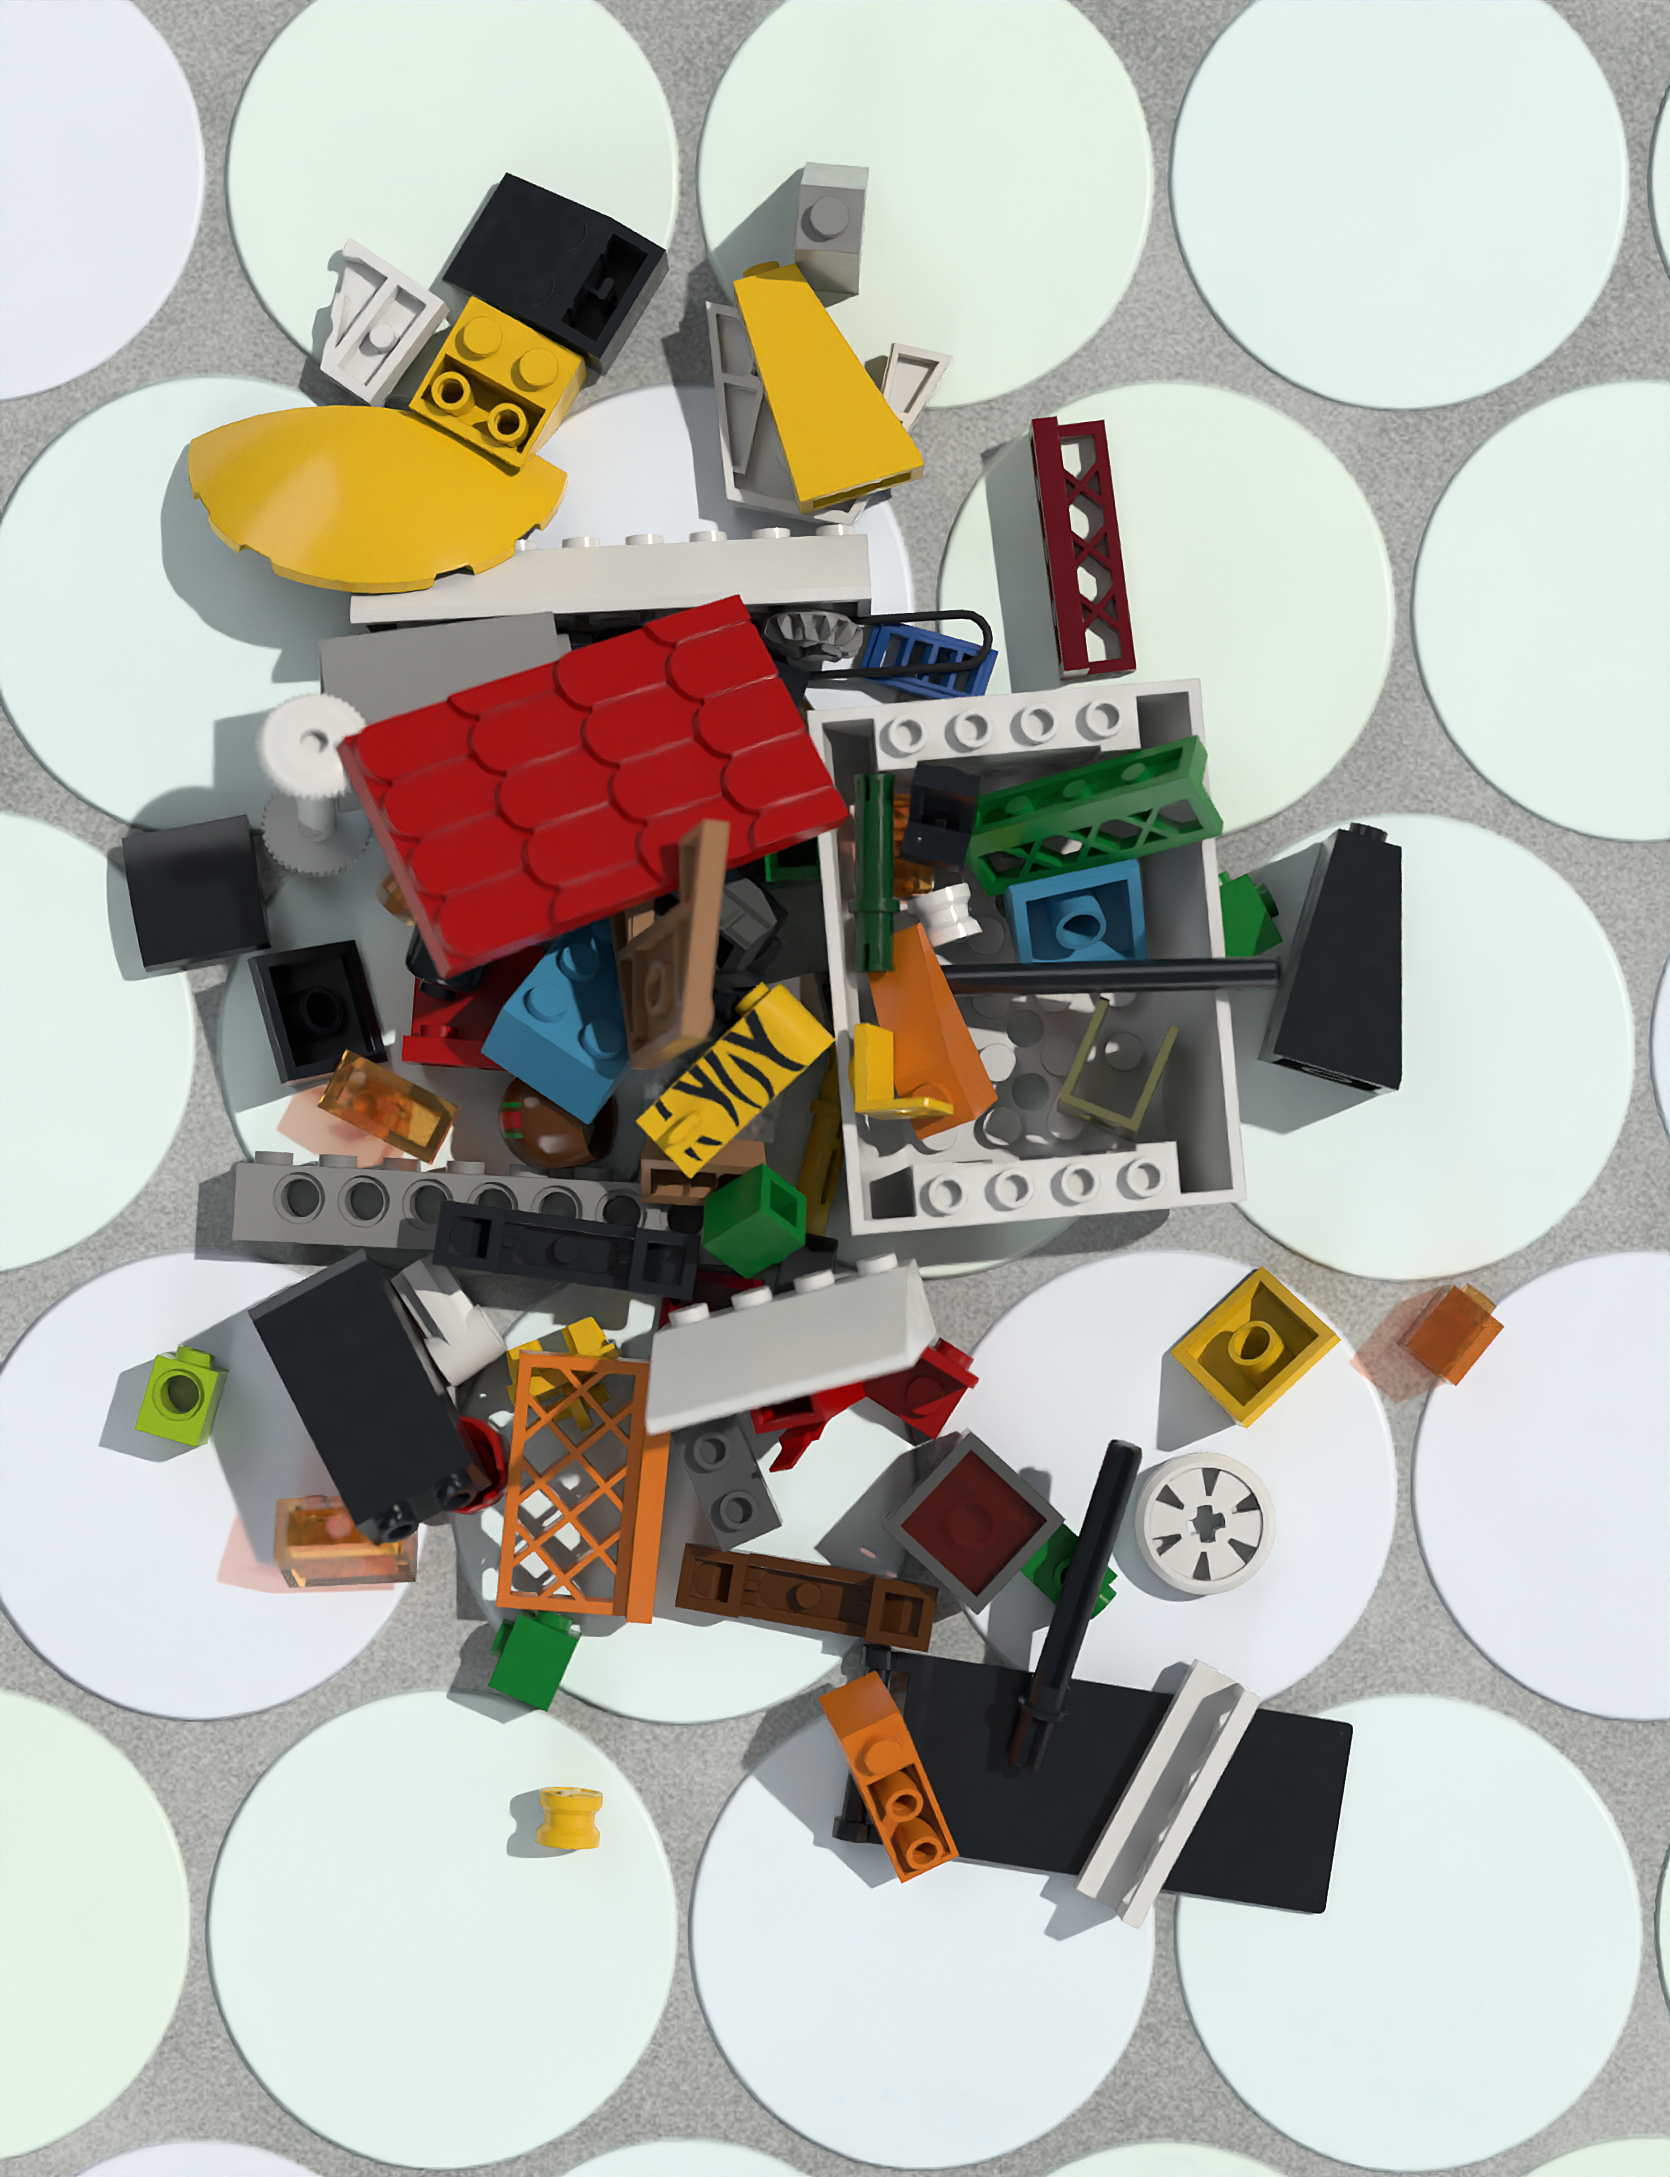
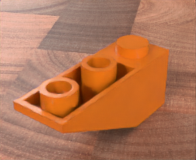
(888, 1775)

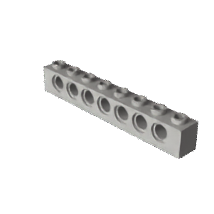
(265, 1213)

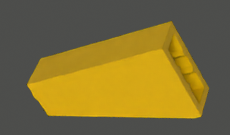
(822, 402)

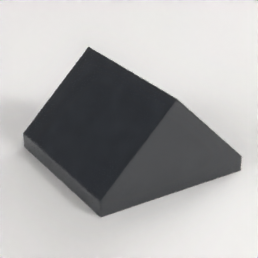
(315, 1010)

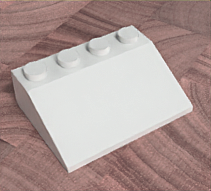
(787, 1342)

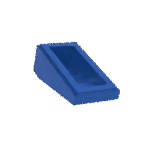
(934, 643)

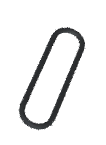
(912, 669)

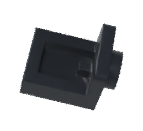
(940, 817)

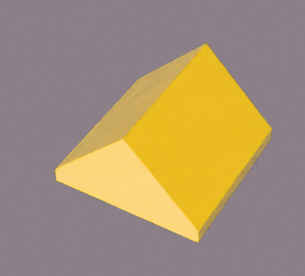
(1254, 1347)

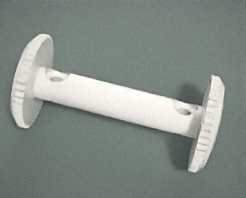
(303, 762)

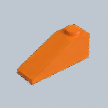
(929, 1036)

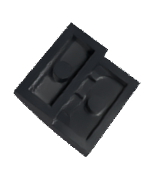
(196, 893)

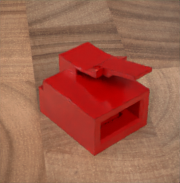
(803, 1419)

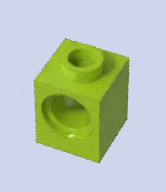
(158, 1413)

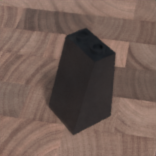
(1344, 969)
(370, 1398)

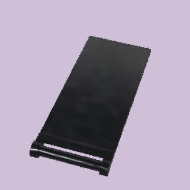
(1257, 1840)

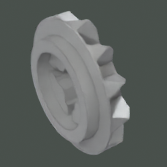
(811, 634)

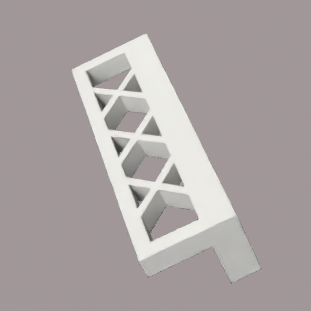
(1167, 1792)

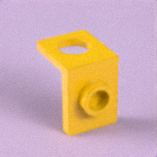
(873, 1079)

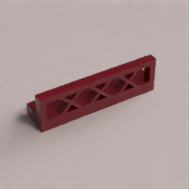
(1059, 551)

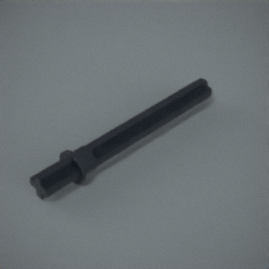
(1049, 1684)

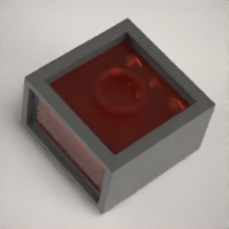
(972, 1521)

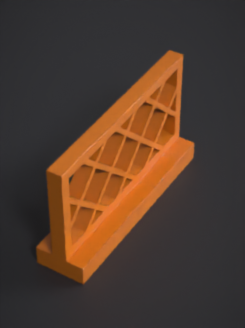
(640, 1503)

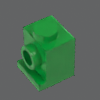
(1049, 1561)

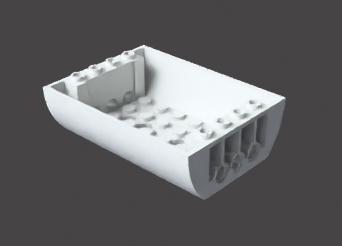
(1009, 1158)

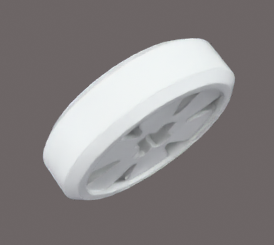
(1236, 1546)

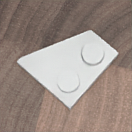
(377, 325)

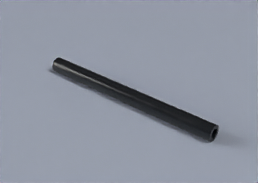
(1115, 976)

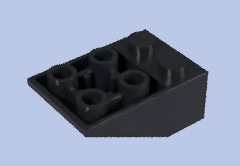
(559, 269)

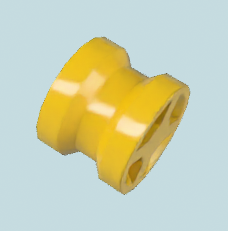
(569, 1818)

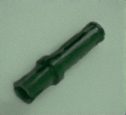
(874, 874)

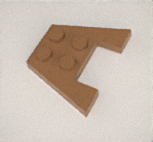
(670, 962)

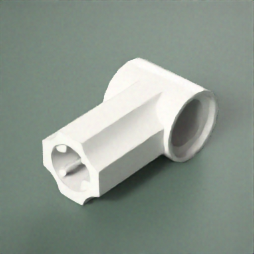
(456, 1331)

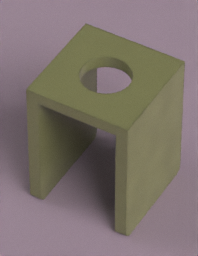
(1099, 1116)

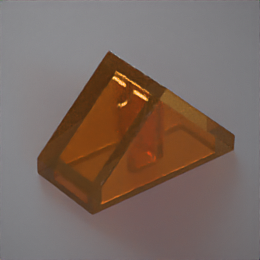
(389, 1106)

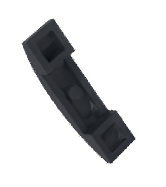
(566, 1250)

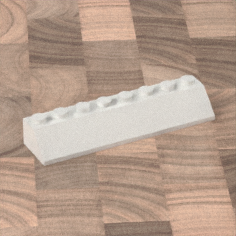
(639, 581)

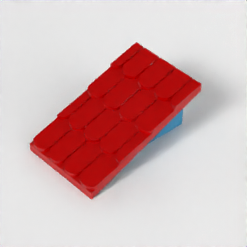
(578, 777)

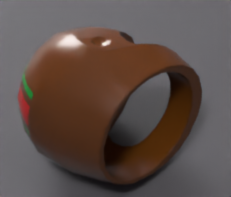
(549, 1135)

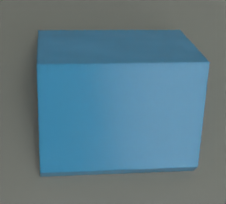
(1079, 916)

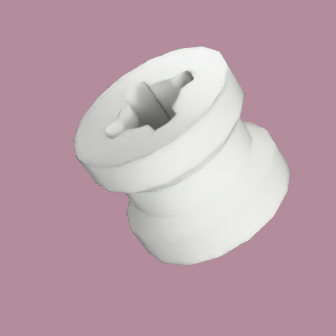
(946, 915)

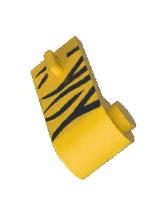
(735, 1077)

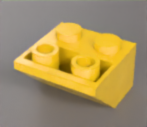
(500, 384)

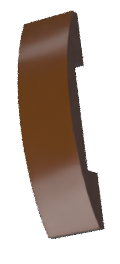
(807, 1595)

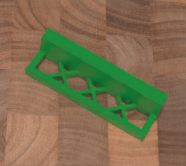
(1087, 796)

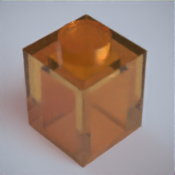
(1452, 1332)

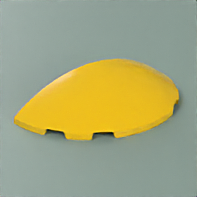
(366, 496)

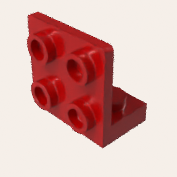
(456, 1030)
(927, 1389)

